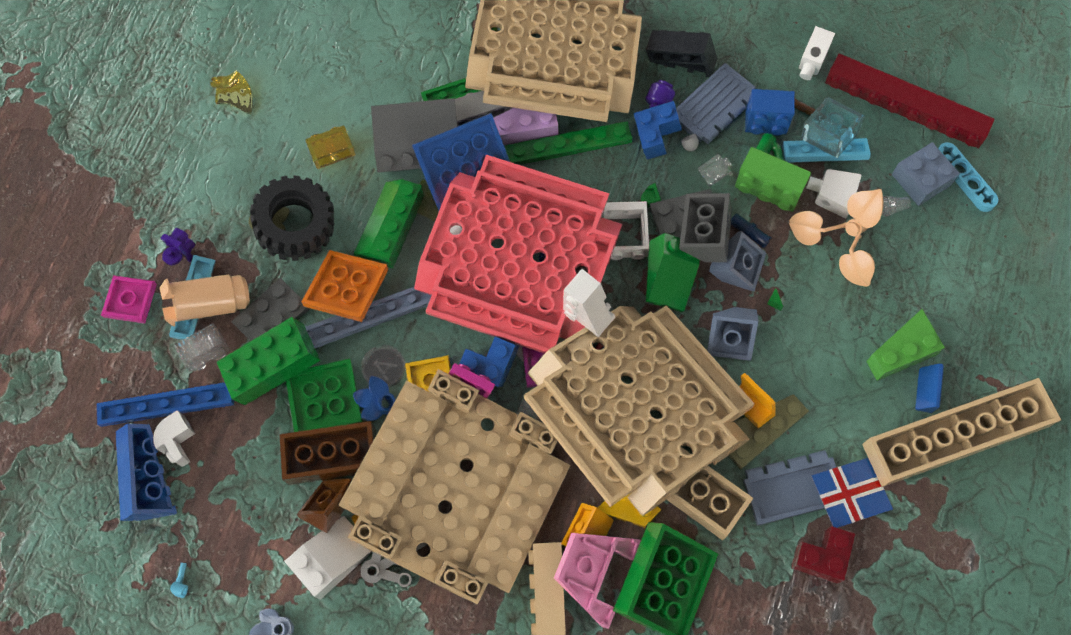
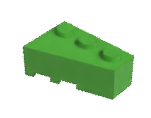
(906, 348)

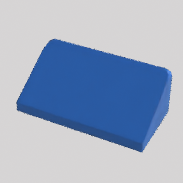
(929, 388)

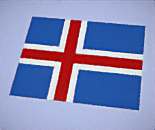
(851, 492)

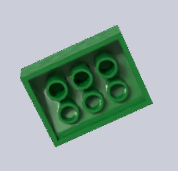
(665, 581)

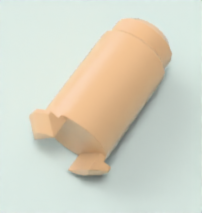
(204, 297)

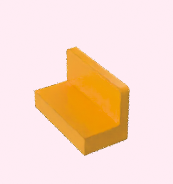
(763, 404)
(588, 521)

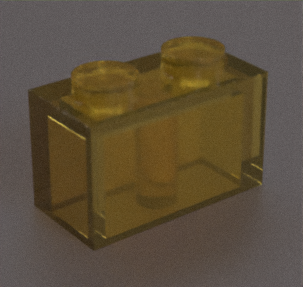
(330, 147)

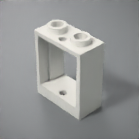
(629, 210)

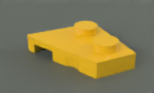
(626, 511)

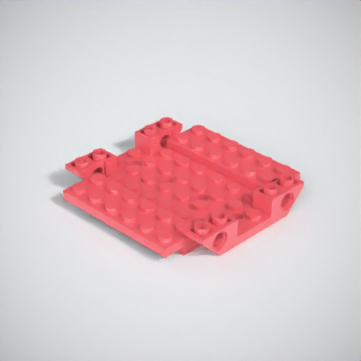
(504, 287)

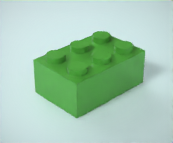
(772, 179)

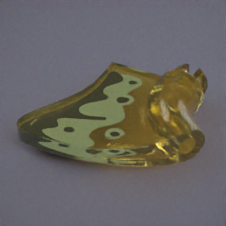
(233, 91)

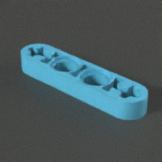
(970, 175)

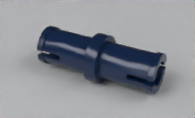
(750, 230)

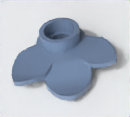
(270, 624)

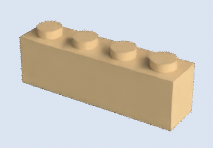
(548, 592)

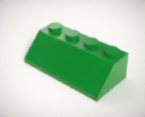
(390, 222)

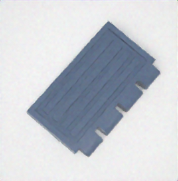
(715, 104)
(785, 491)

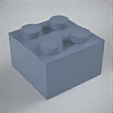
(925, 174)

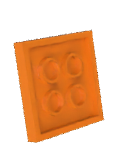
(345, 285)

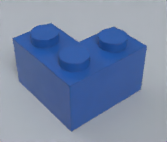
(654, 124)
(495, 364)

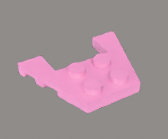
(585, 567)

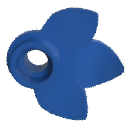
(372, 399)

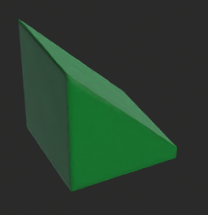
(775, 301)

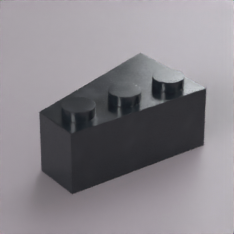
(683, 49)

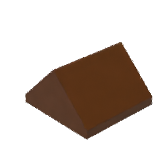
(323, 505)

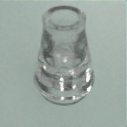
(895, 204)

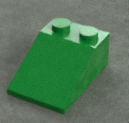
(669, 273)

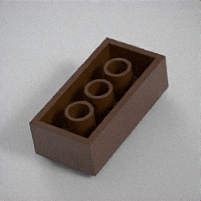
(325, 452)

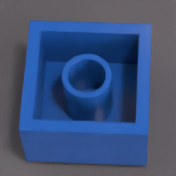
(769, 111)

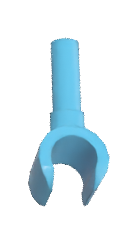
(177, 588)

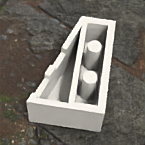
(585, 303)

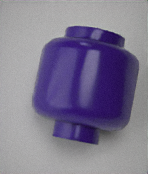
(660, 93)

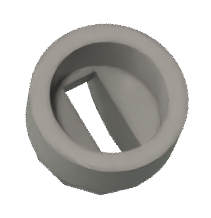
(690, 142)

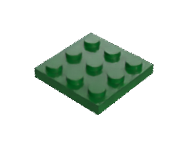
(324, 397)

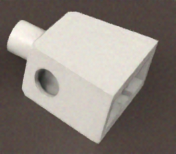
(815, 52)
(835, 190)

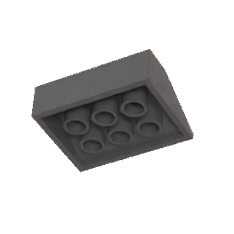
(404, 124)

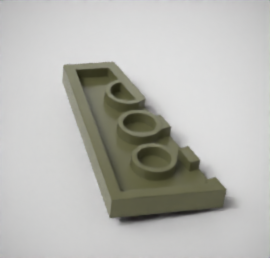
(787, 413)

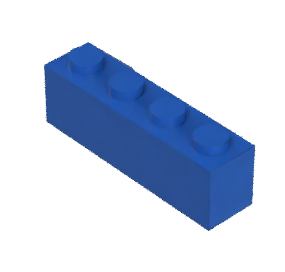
(140, 476)

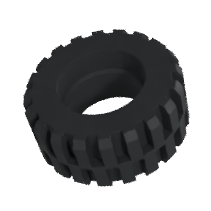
(286, 193)

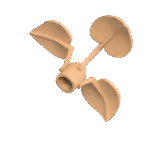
(866, 210)

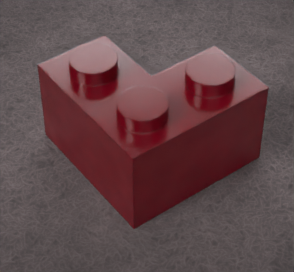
(830, 559)

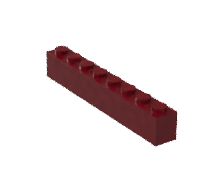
(909, 101)

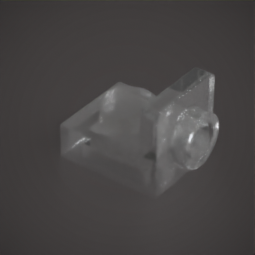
(716, 169)

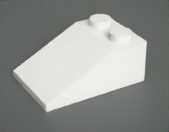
(327, 558)

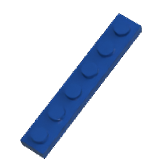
(163, 404)

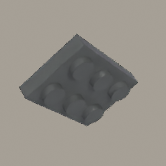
(669, 214)
(269, 310)

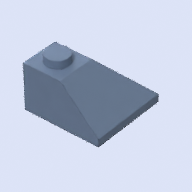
(742, 264)
(733, 333)

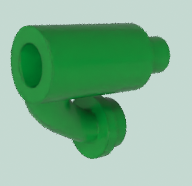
(769, 143)

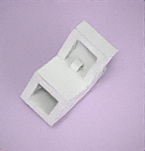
(170, 434)

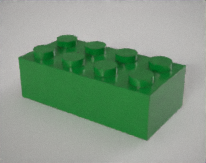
(268, 361)

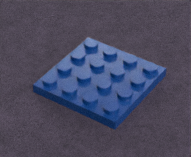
(458, 151)

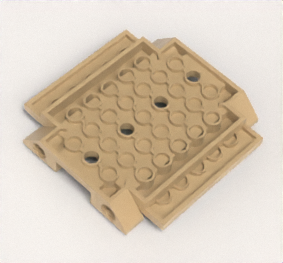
(551, 70)
(610, 423)
(418, 466)

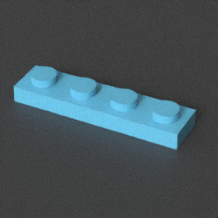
(805, 152)
(199, 268)

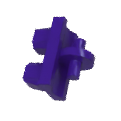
(178, 246)

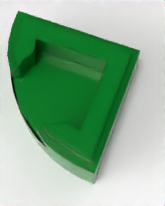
(651, 195)

